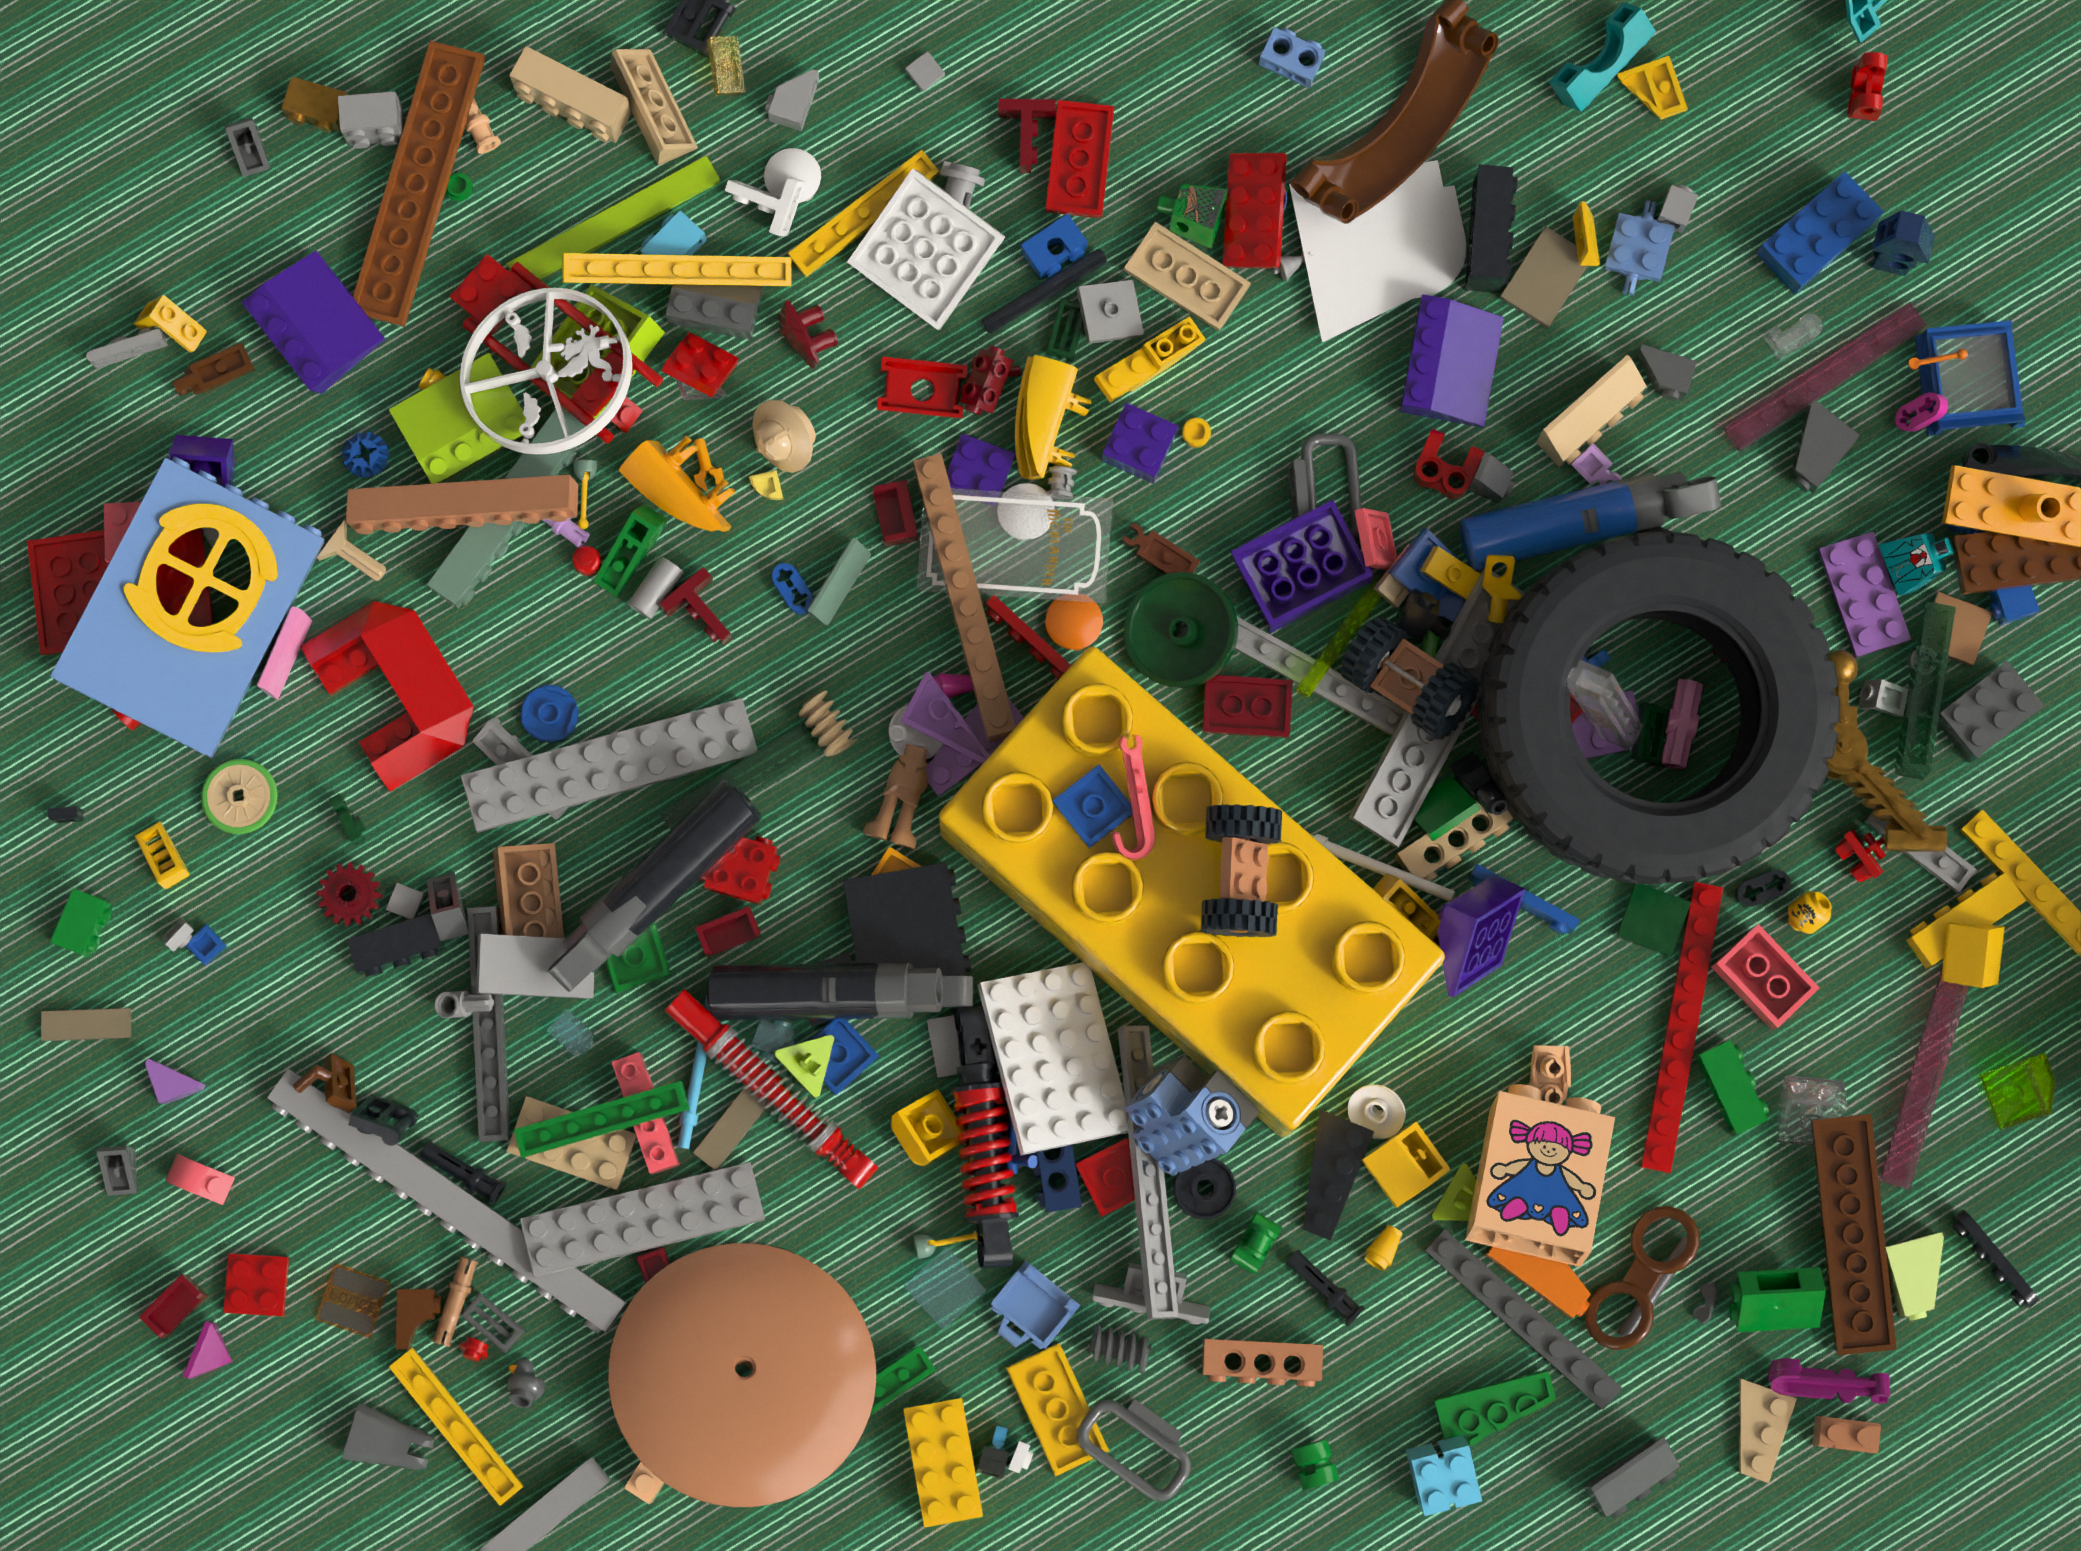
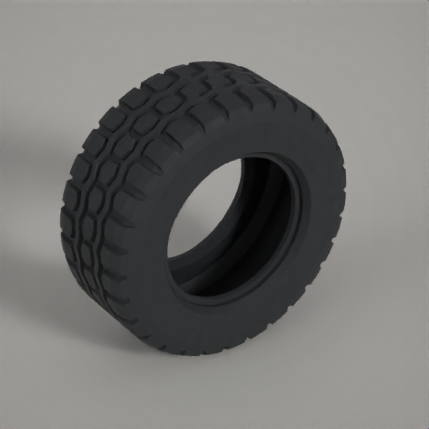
(1780, 684)

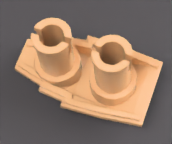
(1551, 1072)

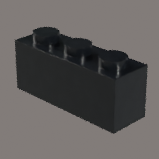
(395, 946)

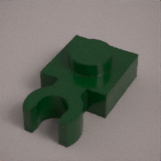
(352, 825)

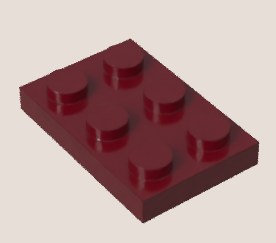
(1247, 706)

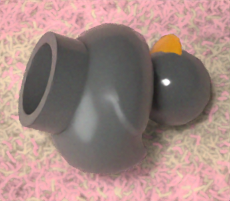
(522, 1385)

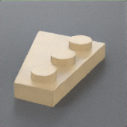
(1762, 1428)

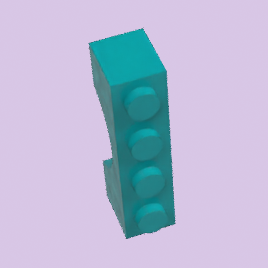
(1626, 34)

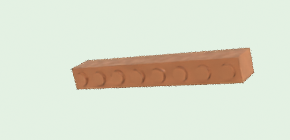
(462, 504)

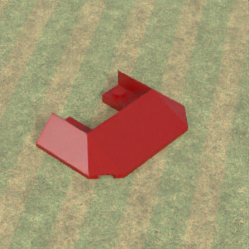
(419, 674)

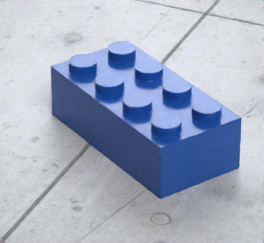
(1819, 232)

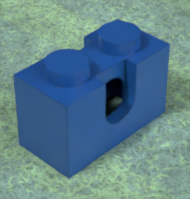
(1063, 233)

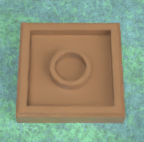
(1968, 628)

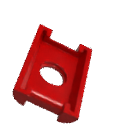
(904, 372)

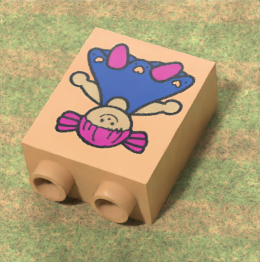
(1540, 1176)

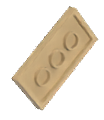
(1187, 276)
(594, 1159)

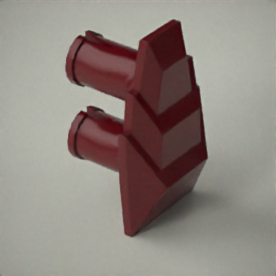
(794, 326)

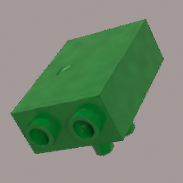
(1777, 1299)

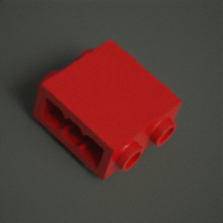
(744, 871)

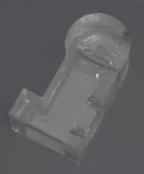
(1795, 337)

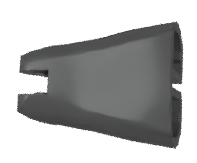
(384, 1440)

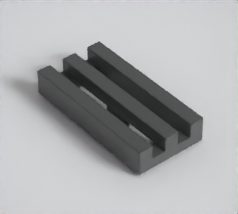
(512, 1339)

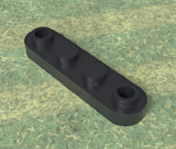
(1986, 1250)

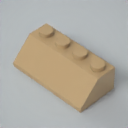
(1592, 412)

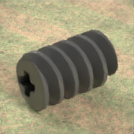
(1119, 1348)

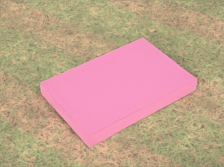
(284, 652)

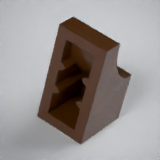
(413, 1310)

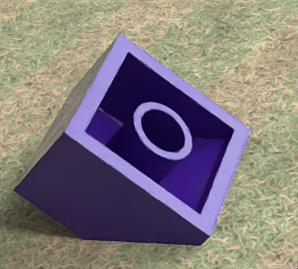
(206, 454)

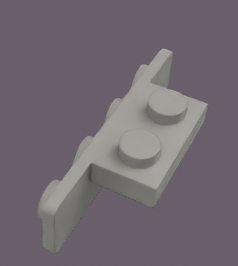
(1134, 1297)

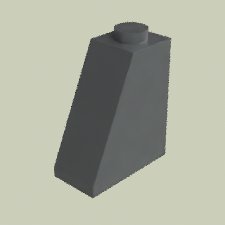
(1820, 446)

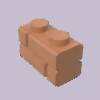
(1846, 1434)

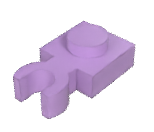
(1594, 465)

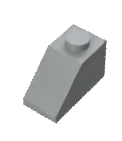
(793, 100)

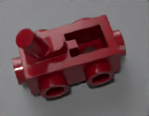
(987, 380)

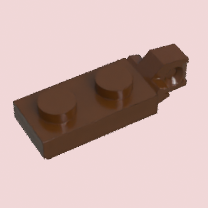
(215, 371)

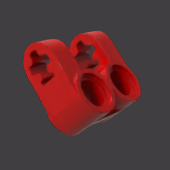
(1866, 87)
(1444, 470)

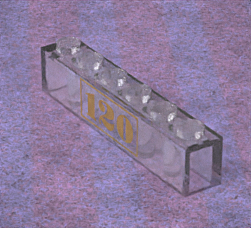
(1605, 705)

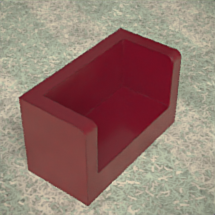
(895, 513)
(728, 932)
(173, 1306)

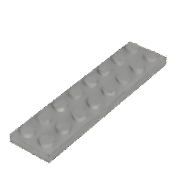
(642, 1219)

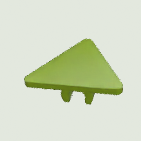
(807, 1062)
(1458, 1197)

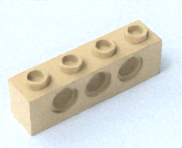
(1413, 859)

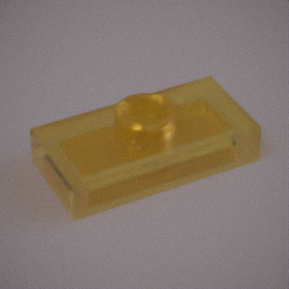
(726, 65)

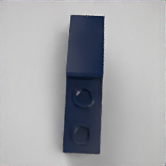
(1902, 242)

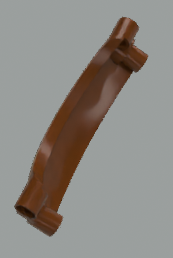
(1439, 87)

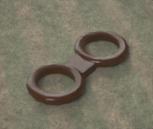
(1642, 1277)

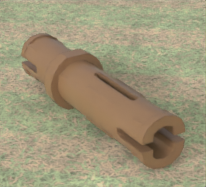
(458, 1292)

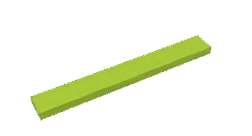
(621, 218)

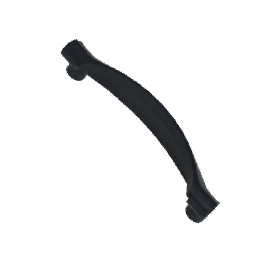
(2023, 461)

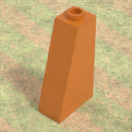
(1546, 1278)

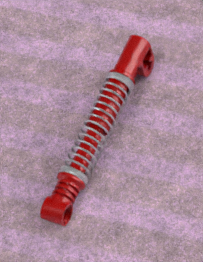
(721, 1042)

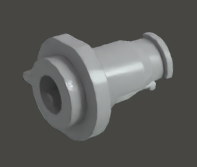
(961, 181)

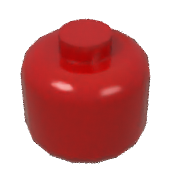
(586, 560)

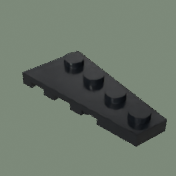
(1335, 1167)

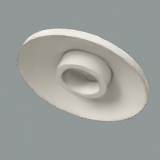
(1364, 1113)

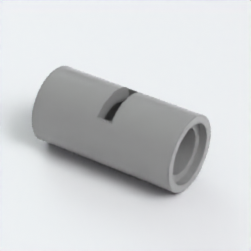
(655, 587)

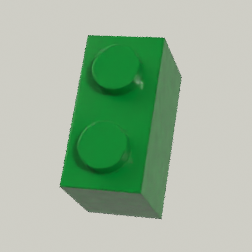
(81, 923)

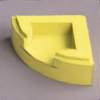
(767, 485)

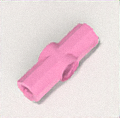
(1681, 724)

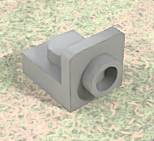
(1883, 697)

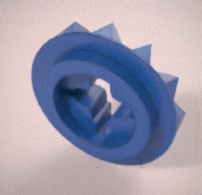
(359, 466)

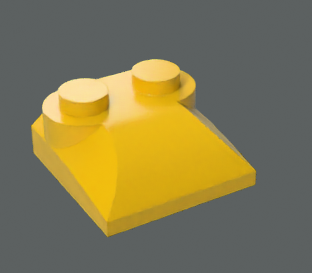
(926, 1128)

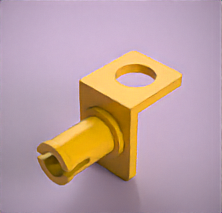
(1499, 587)

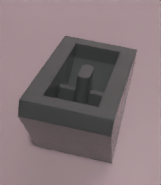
(248, 146)
(118, 1169)

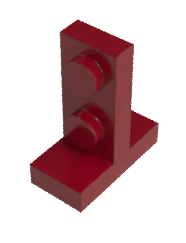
(1027, 110)
(696, 607)

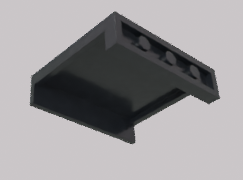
(908, 919)

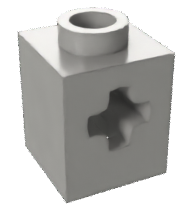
(1677, 207)

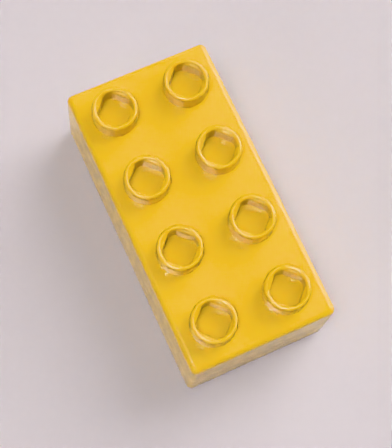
(1265, 1011)

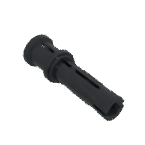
(474, 1178)
(1335, 1297)

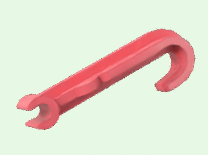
(1139, 802)

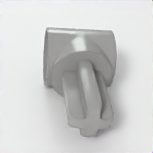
(464, 1004)

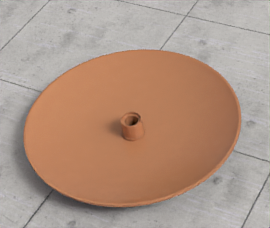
(732, 1434)

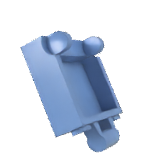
(1033, 1306)

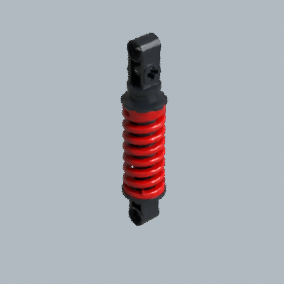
(979, 1100)

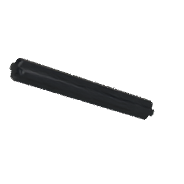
(1044, 291)

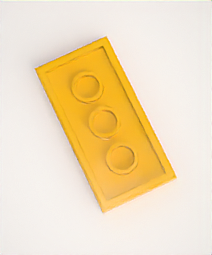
(1054, 1407)

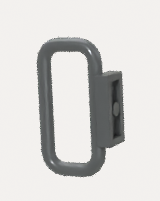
(1302, 477)
(1151, 1427)

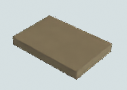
(1545, 278)

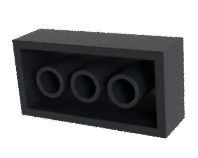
(1489, 228)

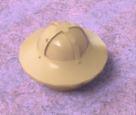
(783, 435)

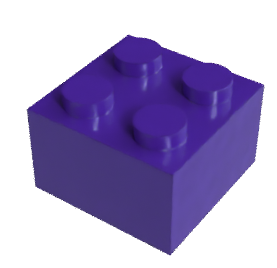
(1139, 443)

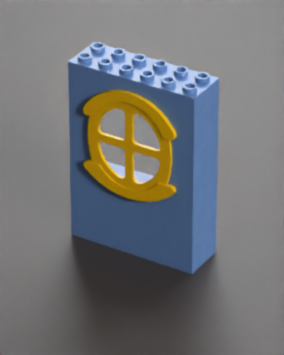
(158, 664)

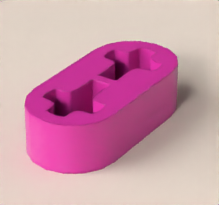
(1923, 417)

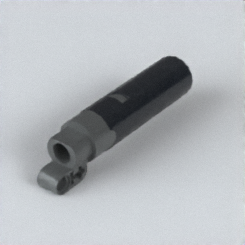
(832, 991)

